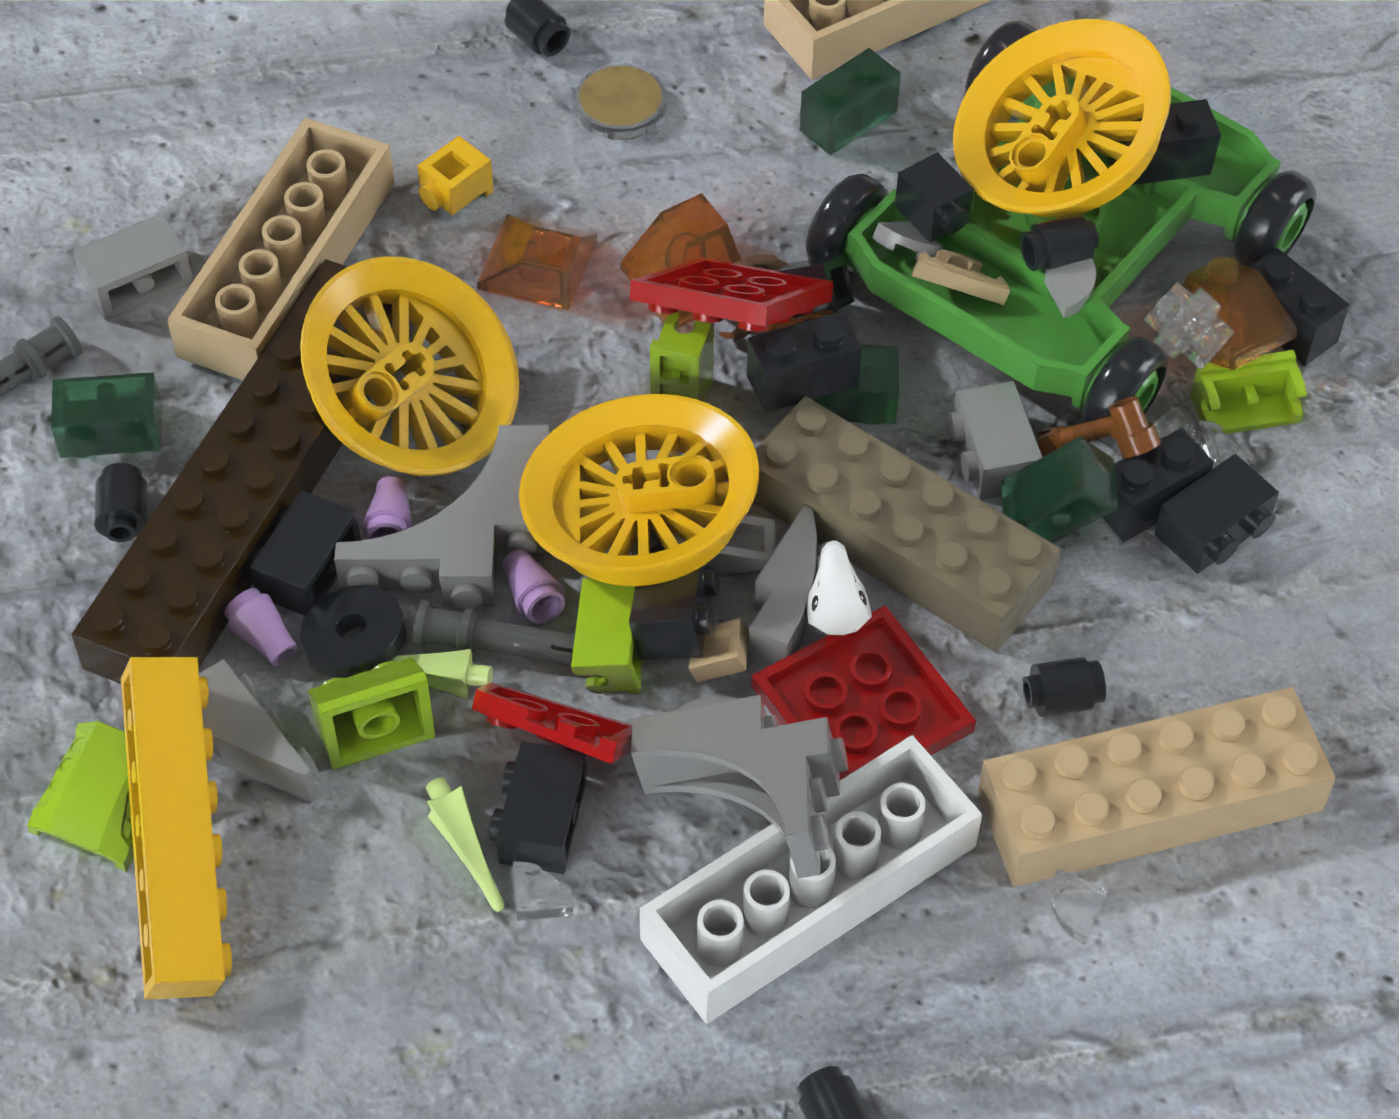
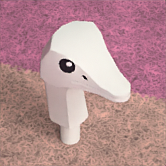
(837, 598)

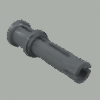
(37, 354)
(469, 631)

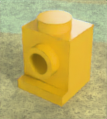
(454, 176)

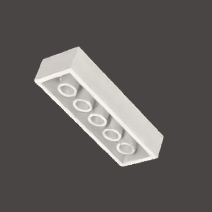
(755, 919)

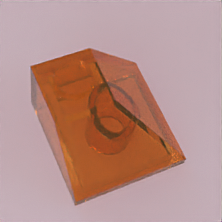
(679, 236)
(537, 261)
(1247, 309)

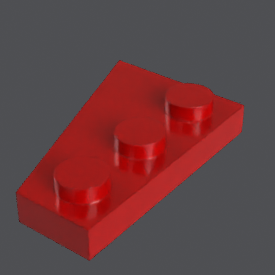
(554, 722)

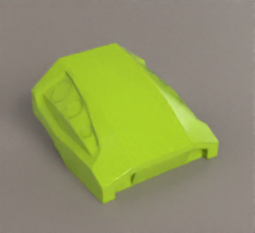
(90, 796)

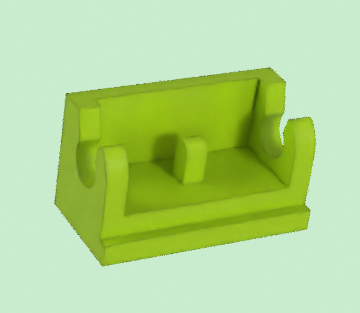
(681, 361)
(1251, 396)
(605, 639)

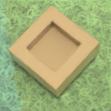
(722, 652)

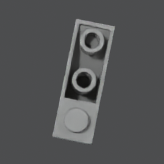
(251, 738)

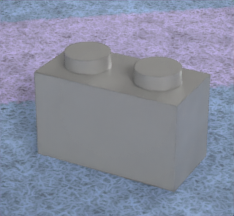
(133, 266)
(992, 435)

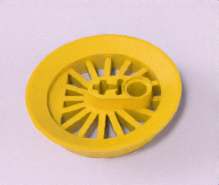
(1116, 82)
(458, 329)
(661, 494)

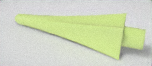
(452, 671)
(454, 822)

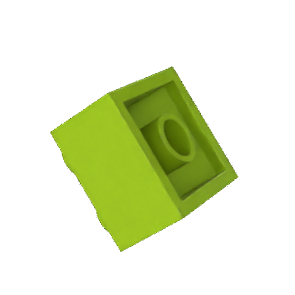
(373, 712)

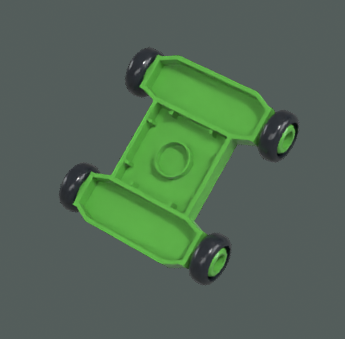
(1028, 336)

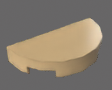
(961, 274)

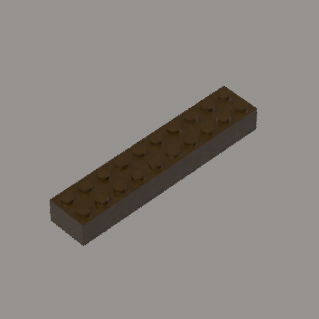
(221, 507)

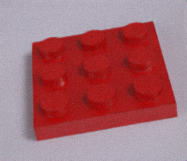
(730, 292)
(871, 690)

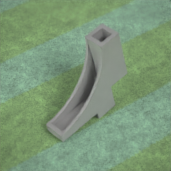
(461, 542)
(749, 759)

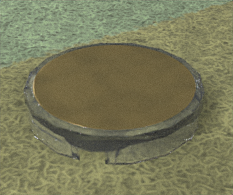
(620, 101)

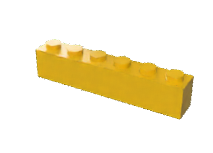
(173, 828)

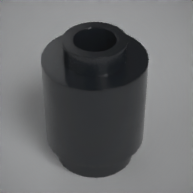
(537, 26)
(1059, 242)
(120, 502)
(1064, 686)
(831, 1096)

